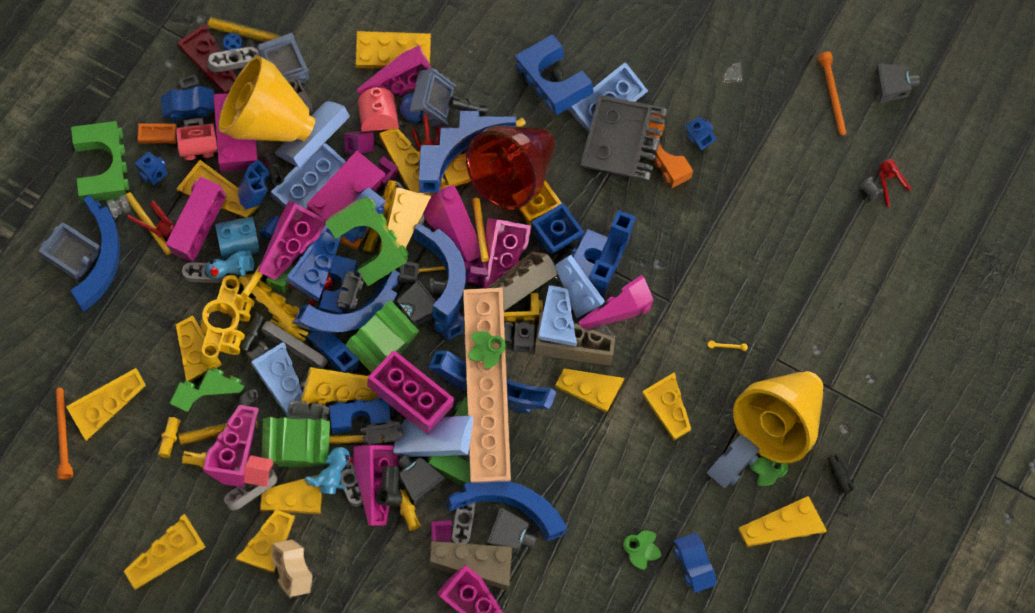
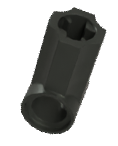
(388, 493)

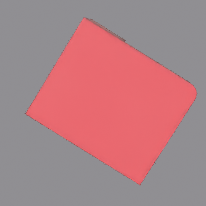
(257, 471)

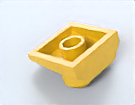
(540, 205)

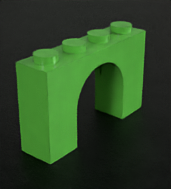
(104, 137)
(363, 213)
(453, 466)

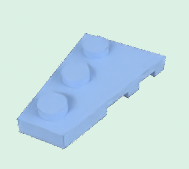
(581, 291)
(557, 318)

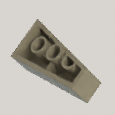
(525, 277)
(590, 347)

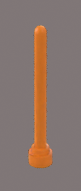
(825, 60)
(64, 469)

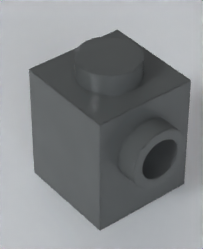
(523, 337)

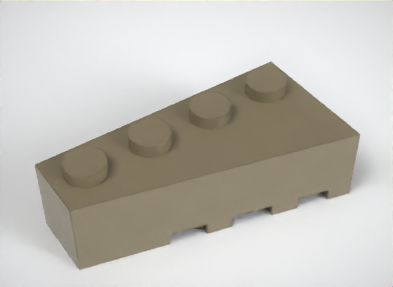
(487, 561)

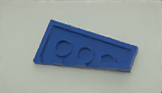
(313, 267)

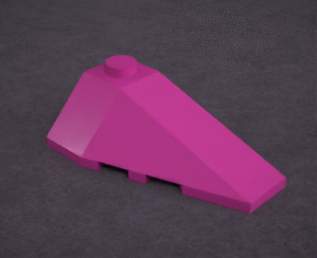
(400, 74)
(448, 214)
(291, 237)
(504, 246)
(631, 302)
(233, 448)
(368, 470)
(468, 593)

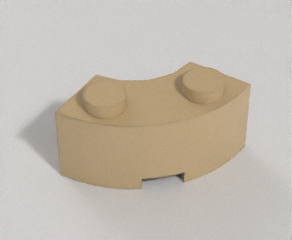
(291, 566)

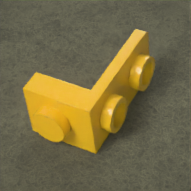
(527, 316)

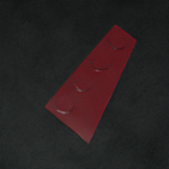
(198, 48)

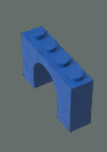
(557, 95)
(616, 243)

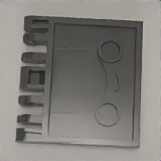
(620, 135)

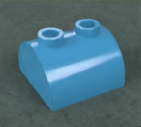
(237, 236)

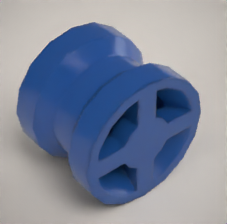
(232, 40)

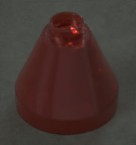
(509, 164)

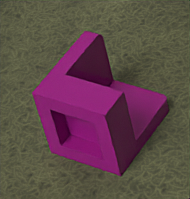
(359, 141)
(390, 170)
(476, 272)
(441, 531)

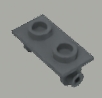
(349, 298)
(299, 410)
(389, 430)

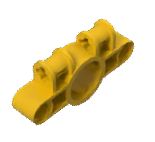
(220, 339)

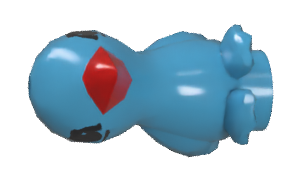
(236, 264)
(330, 477)

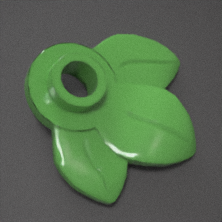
(483, 349)
(767, 472)
(645, 549)

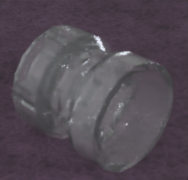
(114, 206)

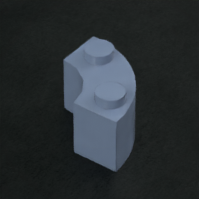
(730, 464)

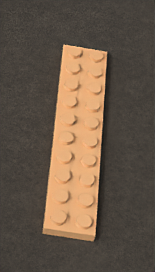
(487, 390)

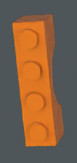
(674, 168)

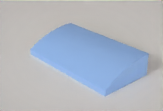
(619, 84)
(327, 121)
(307, 180)
(447, 438)

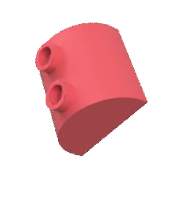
(377, 110)
(196, 141)

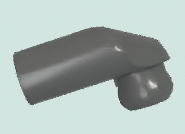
(248, 397)

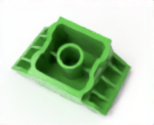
(381, 335)
(295, 442)

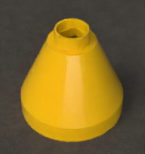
(264, 106)
(781, 415)

